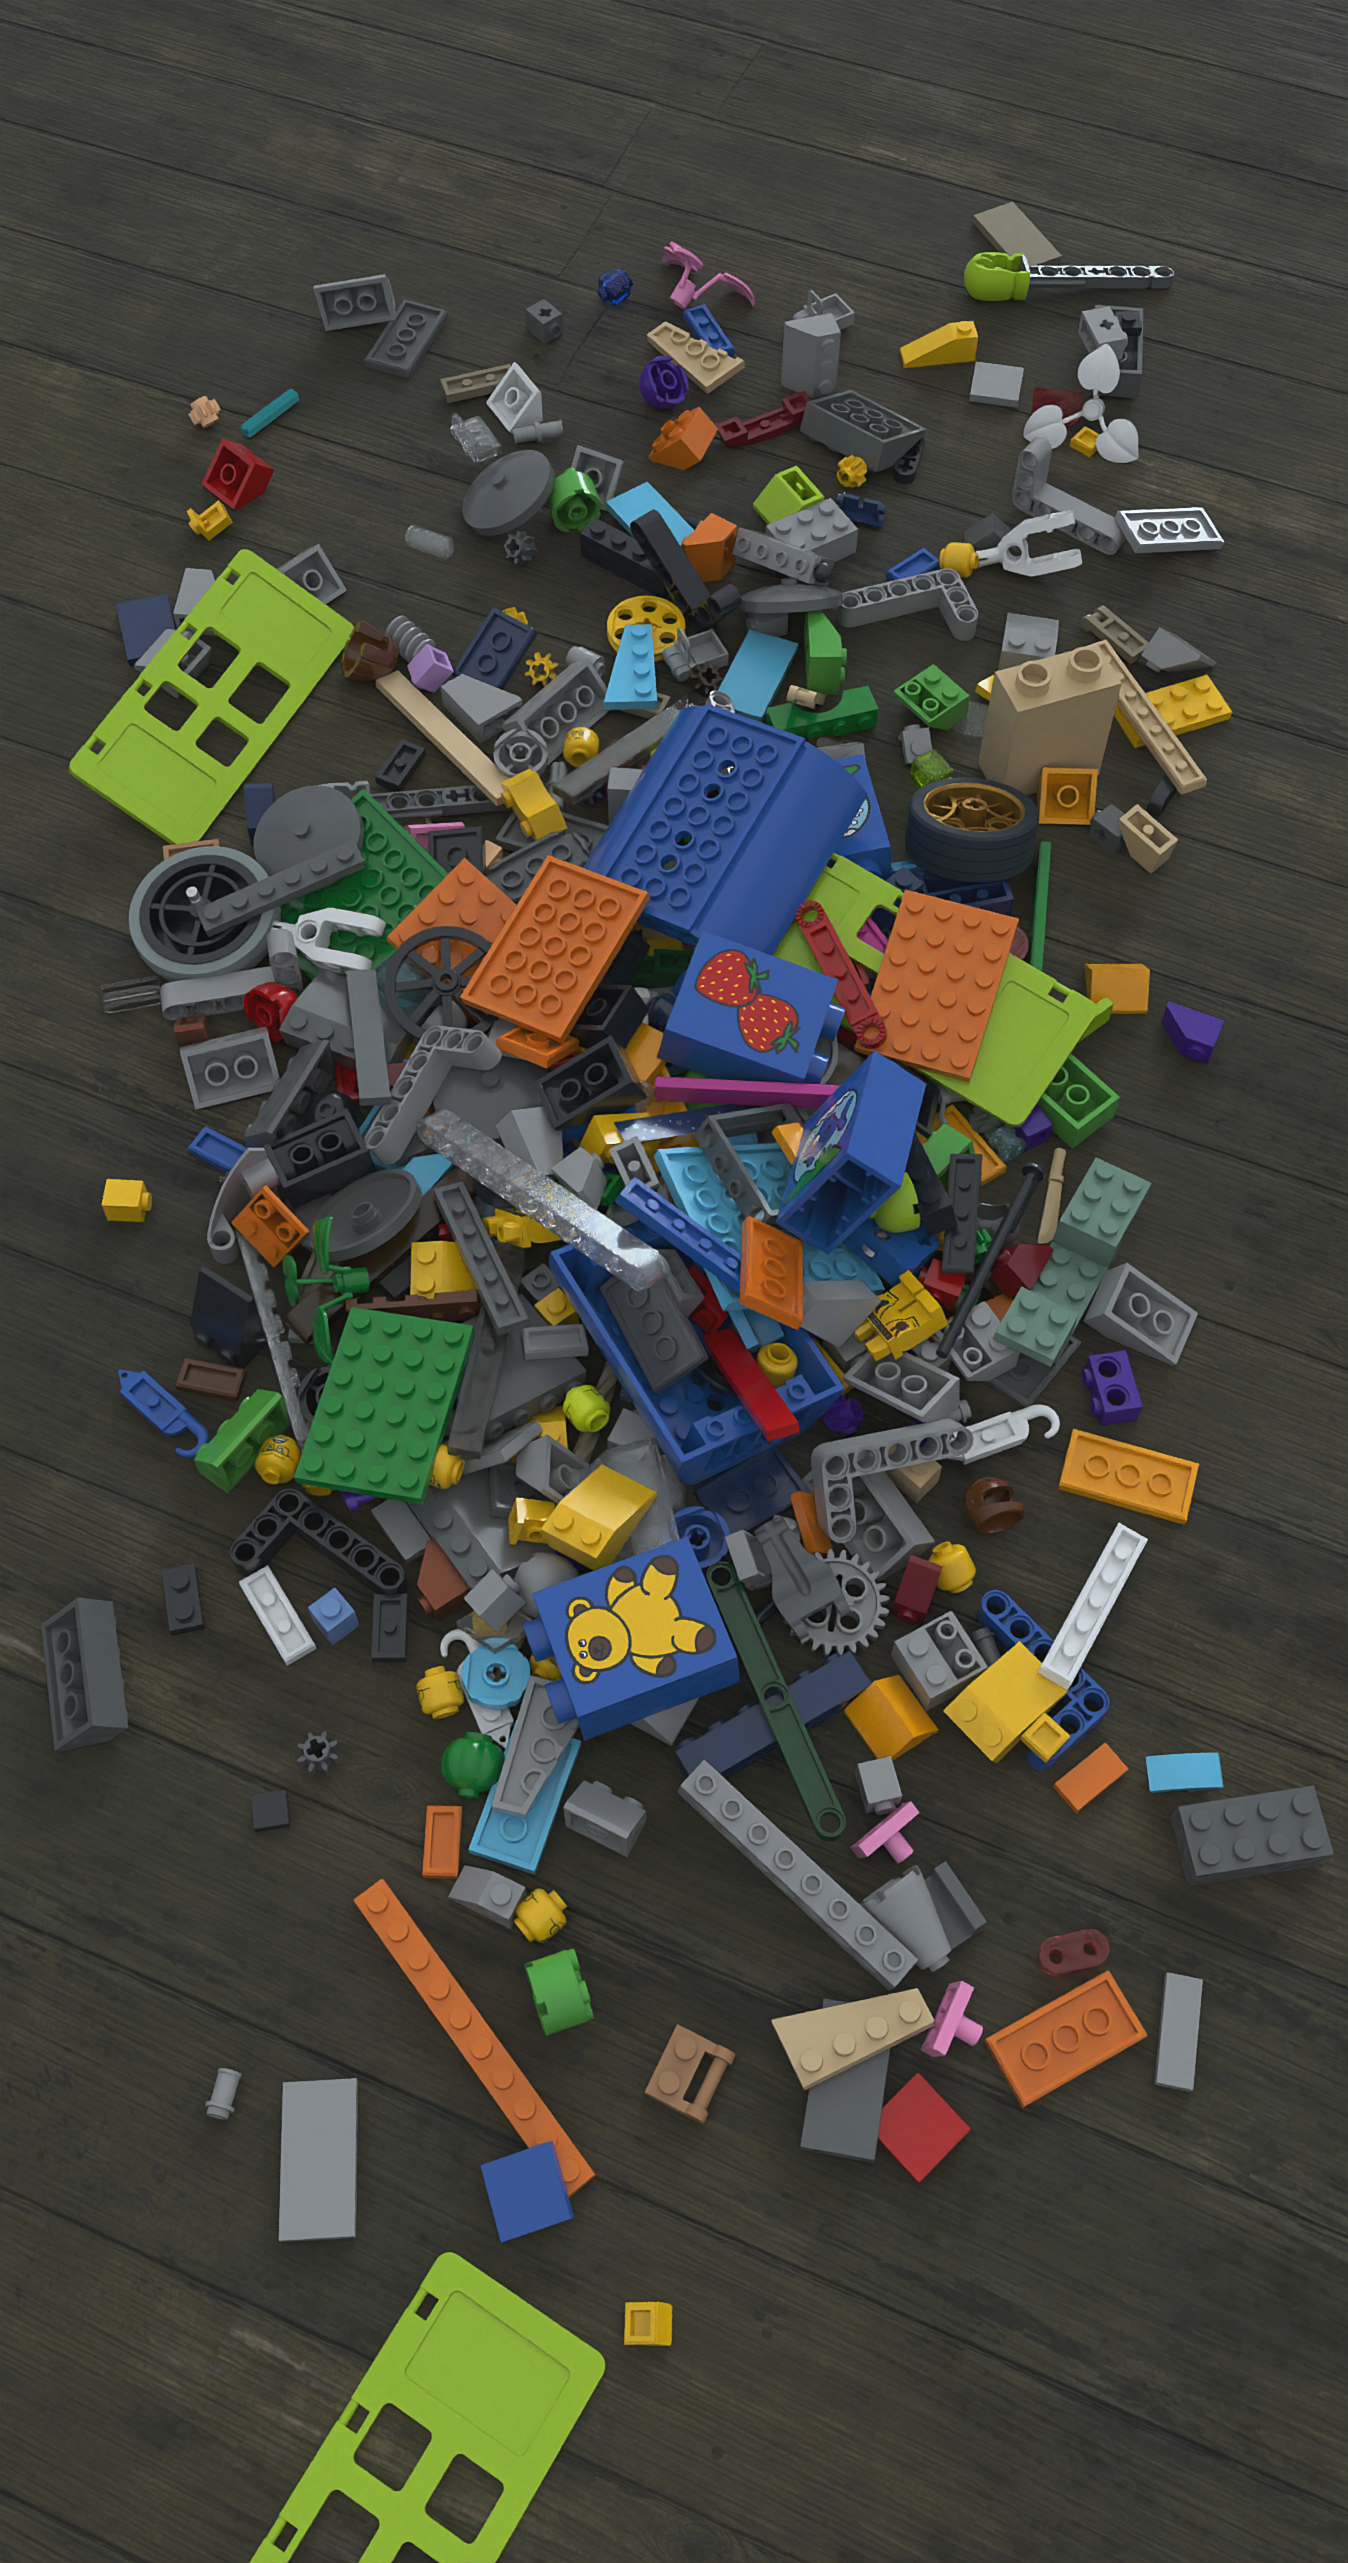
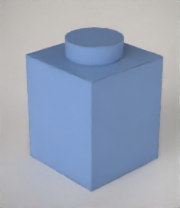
(333, 1616)

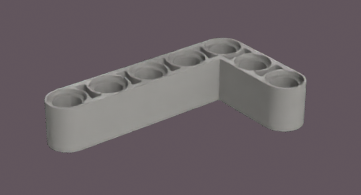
(1038, 499)
(913, 594)
(227, 991)
(420, 1081)
(876, 1460)

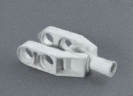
(1024, 564)
(323, 924)

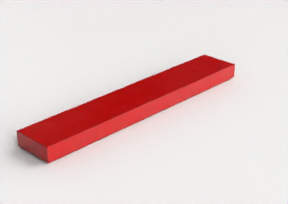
(751, 1384)

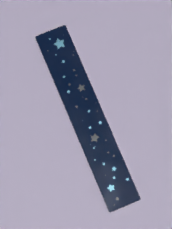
(672, 1124)

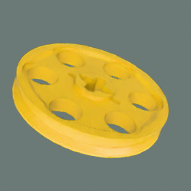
(660, 629)

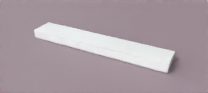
(1092, 1606)

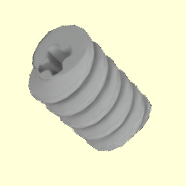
(407, 637)

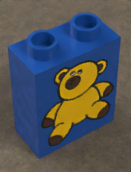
(632, 1639)

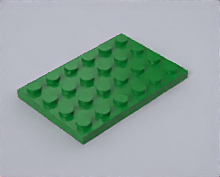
(385, 1405)

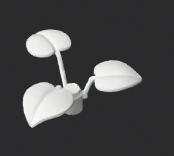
(1096, 372)

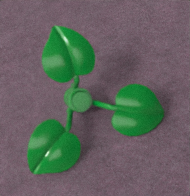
(346, 1281)

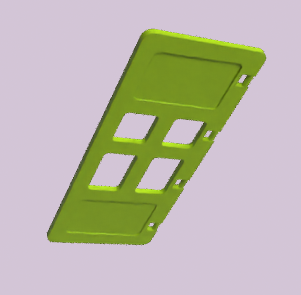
(161, 771)
(1027, 1028)
(486, 2384)

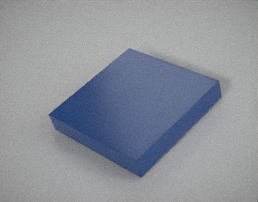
(527, 2191)

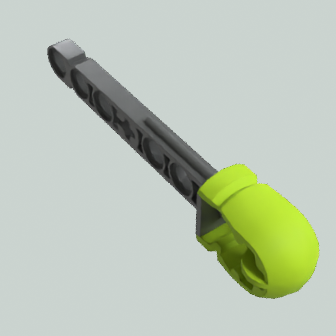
(1000, 277)

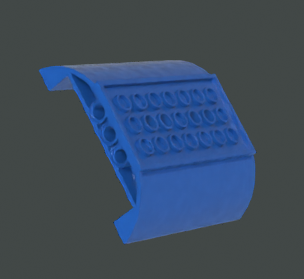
(750, 846)

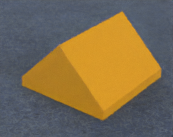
(1066, 795)
(1121, 983)
(889, 1718)

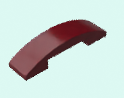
(766, 425)

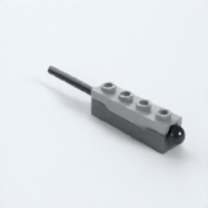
(779, 555)

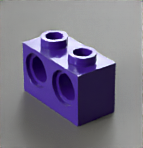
(1119, 1387)

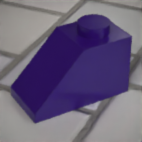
(1191, 1031)

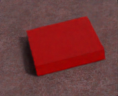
(919, 2128)

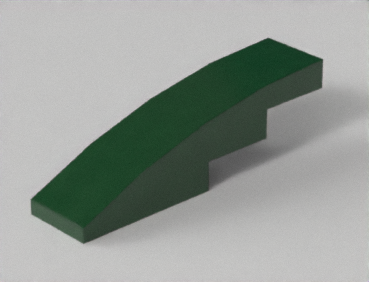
(660, 969)

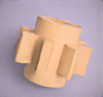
(204, 411)

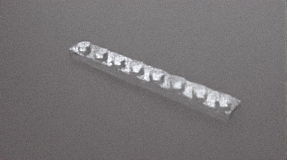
(273, 1327)

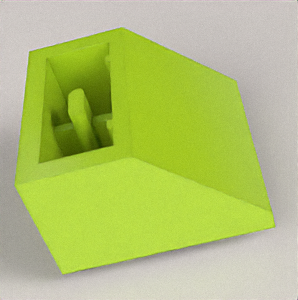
(786, 494)

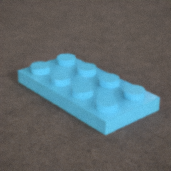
(519, 1840)

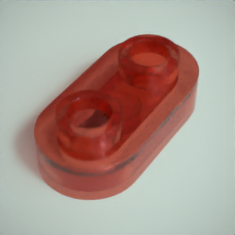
(1071, 1951)

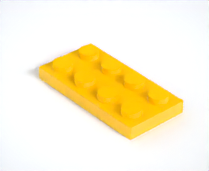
(1183, 707)

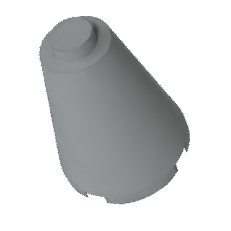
(910, 1916)

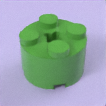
(573, 501)
(559, 1991)

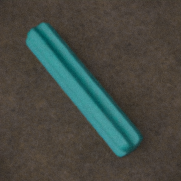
(269, 413)

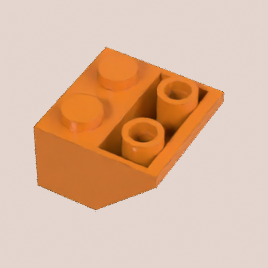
(683, 440)
(711, 548)
(270, 1227)

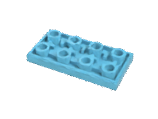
(641, 500)
(758, 673)

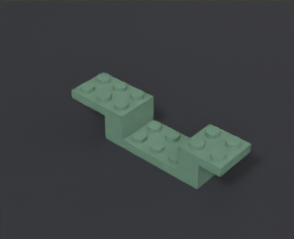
(1084, 1249)

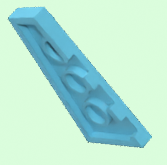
(633, 673)

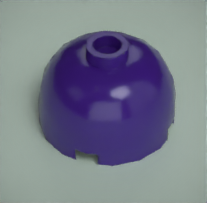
(663, 383)

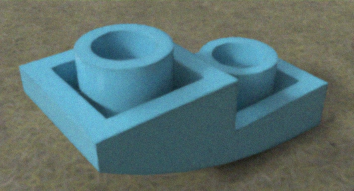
(1184, 1772)

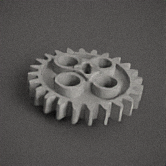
(863, 1609)

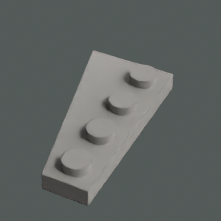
(532, 1752)

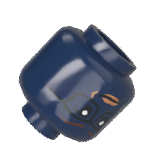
(660, 1011)

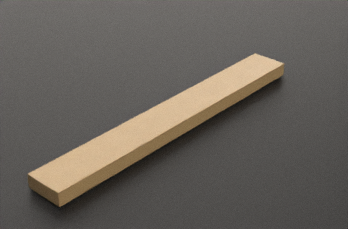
(1153, 728)
(443, 734)

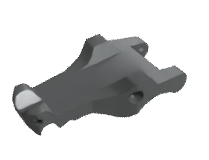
(799, 1579)

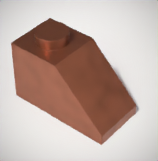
(439, 1584)

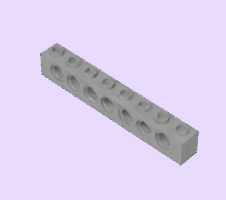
(797, 1875)

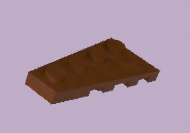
(444, 1306)

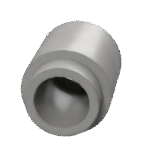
(580, 653)

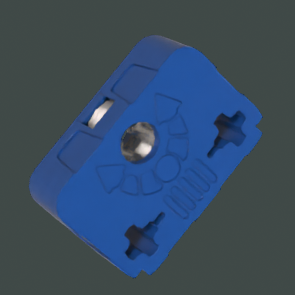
(891, 1252)

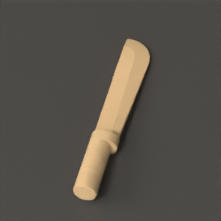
(1052, 1201)

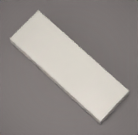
(277, 1615)

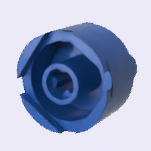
(708, 1532)

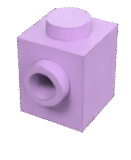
(430, 668)

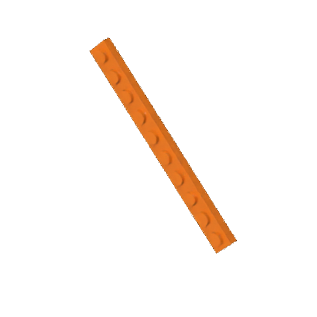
(470, 2031)

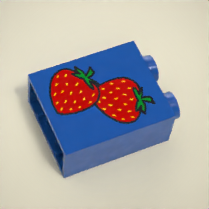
(750, 1016)

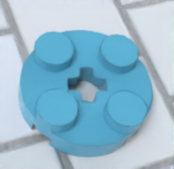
(499, 1694)

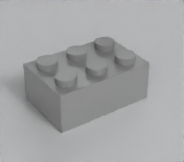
(819, 529)

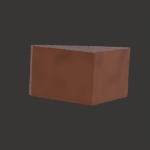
(191, 1029)

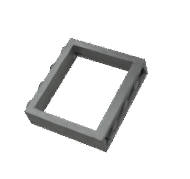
(713, 1140)

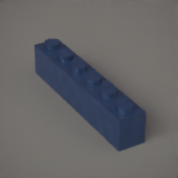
(747, 1737)

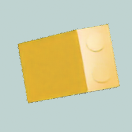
(438, 1269)
(597, 1517)
(1004, 1702)

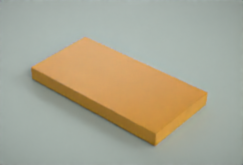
(1128, 1476)

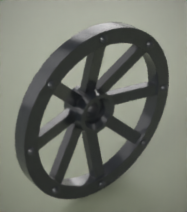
(442, 991)

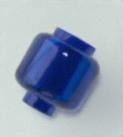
(614, 286)

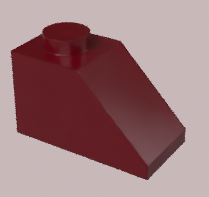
(1019, 1267)
(916, 1590)

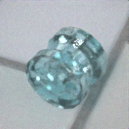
(1007, 1143)

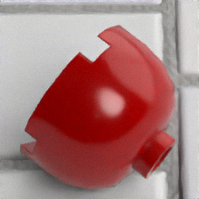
(269, 1006)

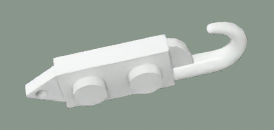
(1005, 1432)
(490, 1722)

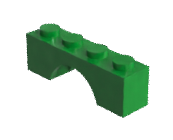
(853, 714)

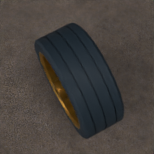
(971, 830)

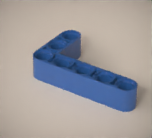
(1039, 1642)

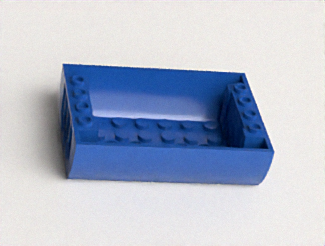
(687, 1430)

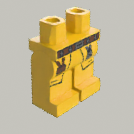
(517, 1228)
(901, 1319)

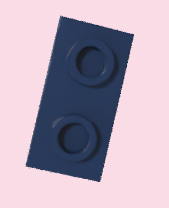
(869, 512)

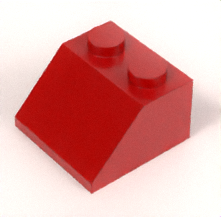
(236, 474)

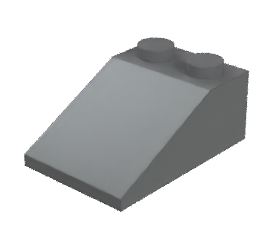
(1027, 639)
(1140, 1314)

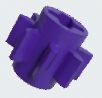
(844, 1415)

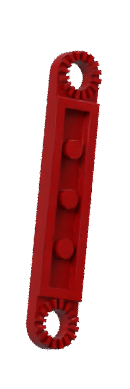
(836, 963)

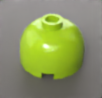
(897, 1211)

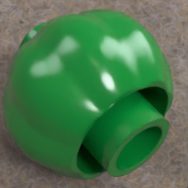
(472, 1764)

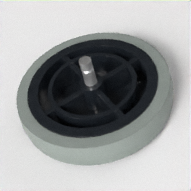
(168, 926)

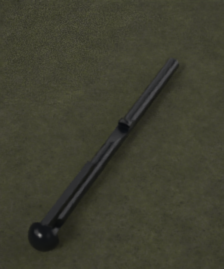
(1033, 1175)

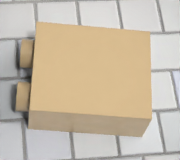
(1049, 717)

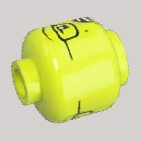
(586, 1408)

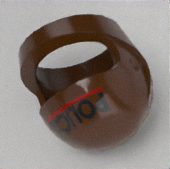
(991, 1507)

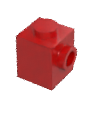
(942, 1287)

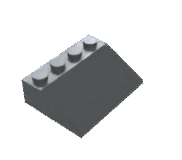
(860, 428)
(325, 1014)
(468, 1534)

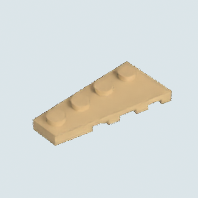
(701, 363)
(846, 2034)

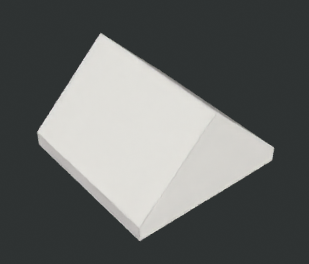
(516, 400)

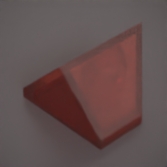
(1067, 400)

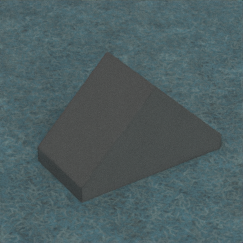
(987, 534)

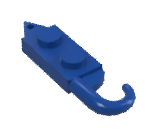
(161, 1408)

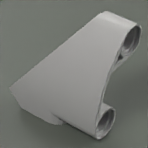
(242, 1184)

